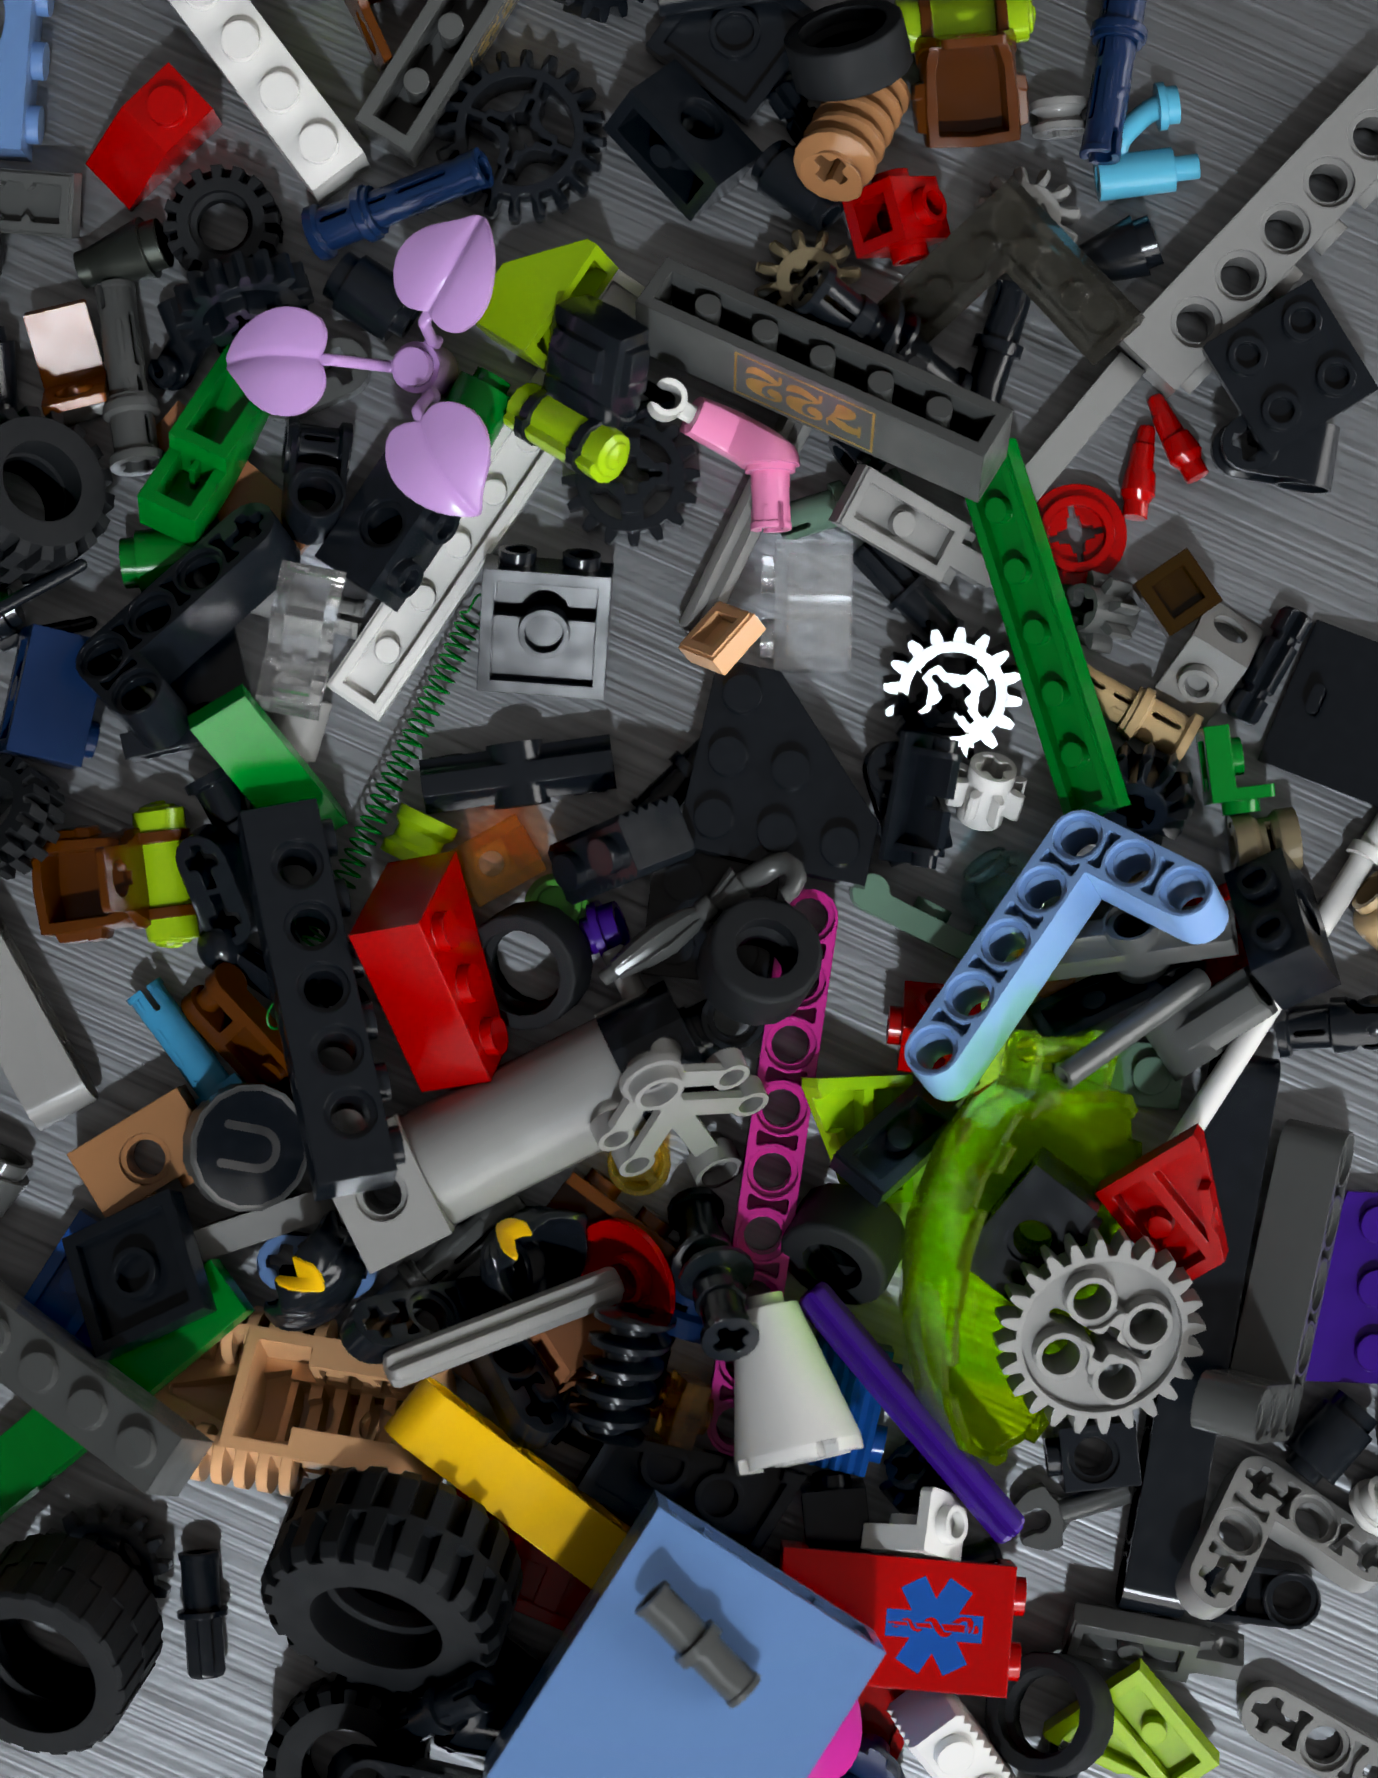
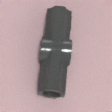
(1137, 948)

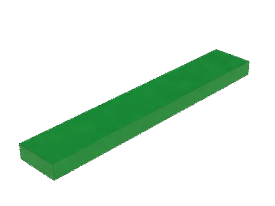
(1046, 642)
(39, 1451)

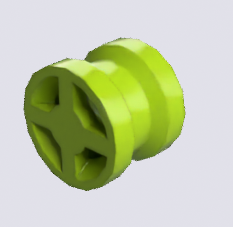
(417, 834)

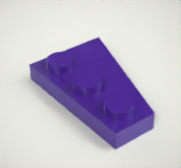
(1348, 1319)

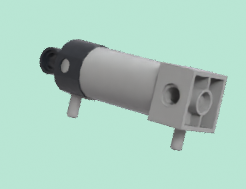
(526, 1122)

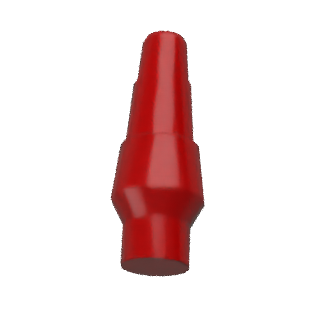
(1178, 443)
(1139, 478)

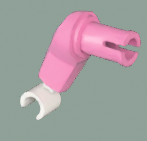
(746, 443)

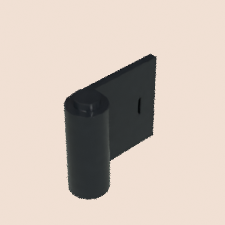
(1342, 740)

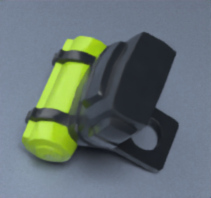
(589, 389)

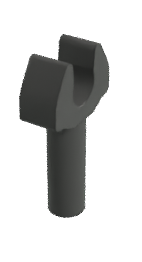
(1064, 1510)

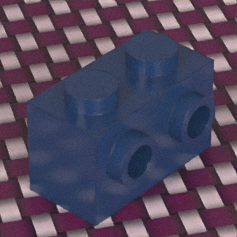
(48, 701)

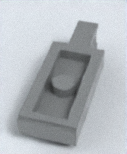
(908, 528)

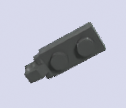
(1167, 1646)

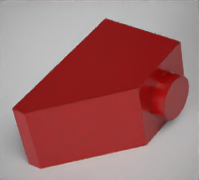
(152, 136)

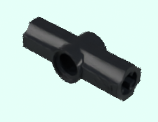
(517, 774)

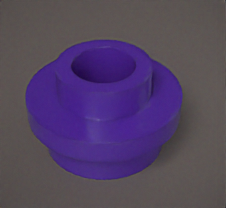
(604, 926)

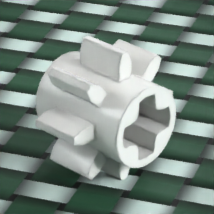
(988, 792)

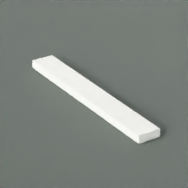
(398, 641)

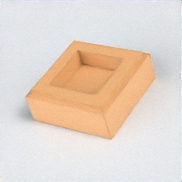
(721, 637)

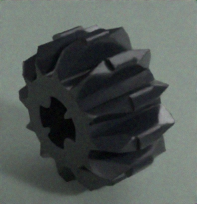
(1164, 791)

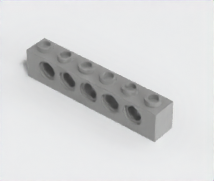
(1286, 196)

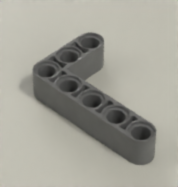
(1285, 1291)

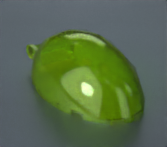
(975, 1158)

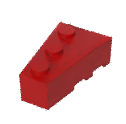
(431, 972)

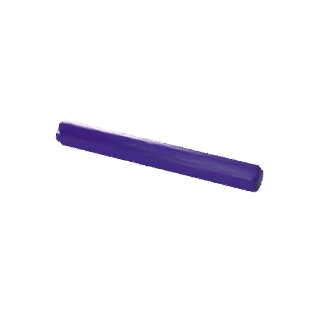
(899, 1401)

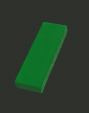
(259, 755)

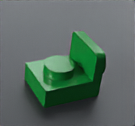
(1219, 762)

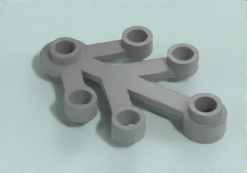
(657, 1084)

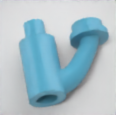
(1147, 170)

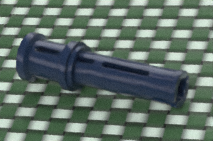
(1118, 38)
(371, 211)

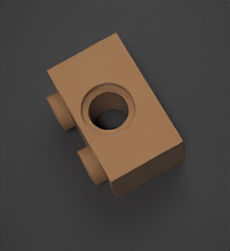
(109, 1161)

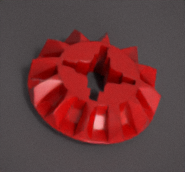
(1093, 510)

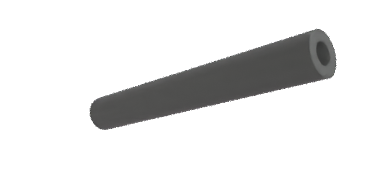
(1132, 1028)

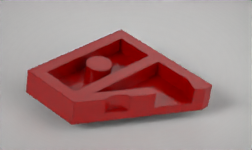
(1171, 1202)

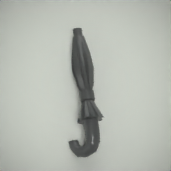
(675, 930)

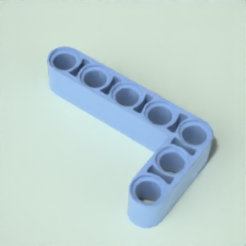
(1048, 935)

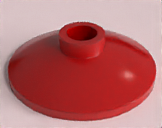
(635, 1258)

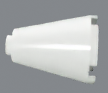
(786, 1394)

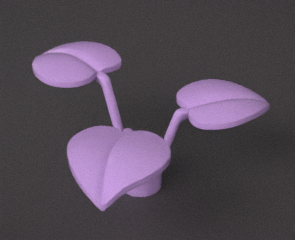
(447, 450)

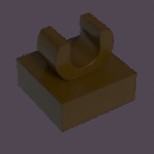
(1177, 593)

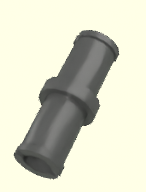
(698, 1644)

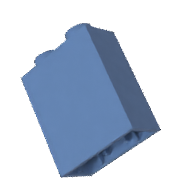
(626, 1709)

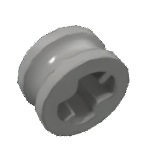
(1058, 117)

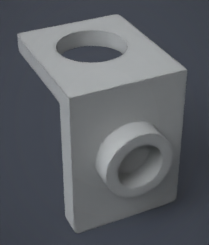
(1208, 664)

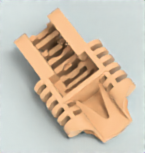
(290, 1408)

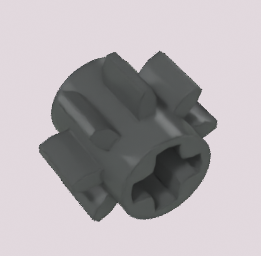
(1102, 611)

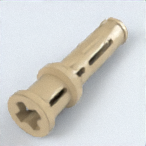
(1144, 716)

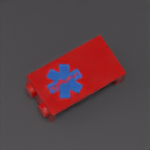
(936, 1618)

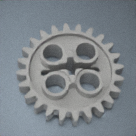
(1071, 1377)

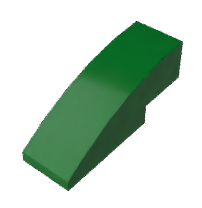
(203, 458)

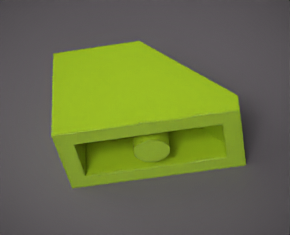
(531, 287)

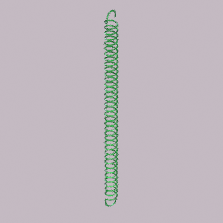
(403, 764)

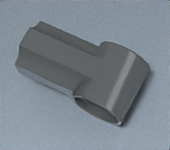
(1211, 1022)

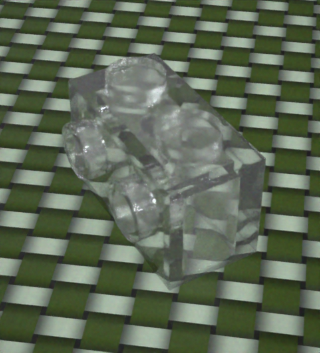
(810, 606)

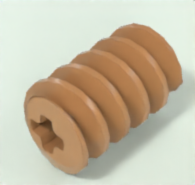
(849, 142)

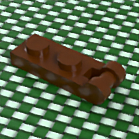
(247, 1040)

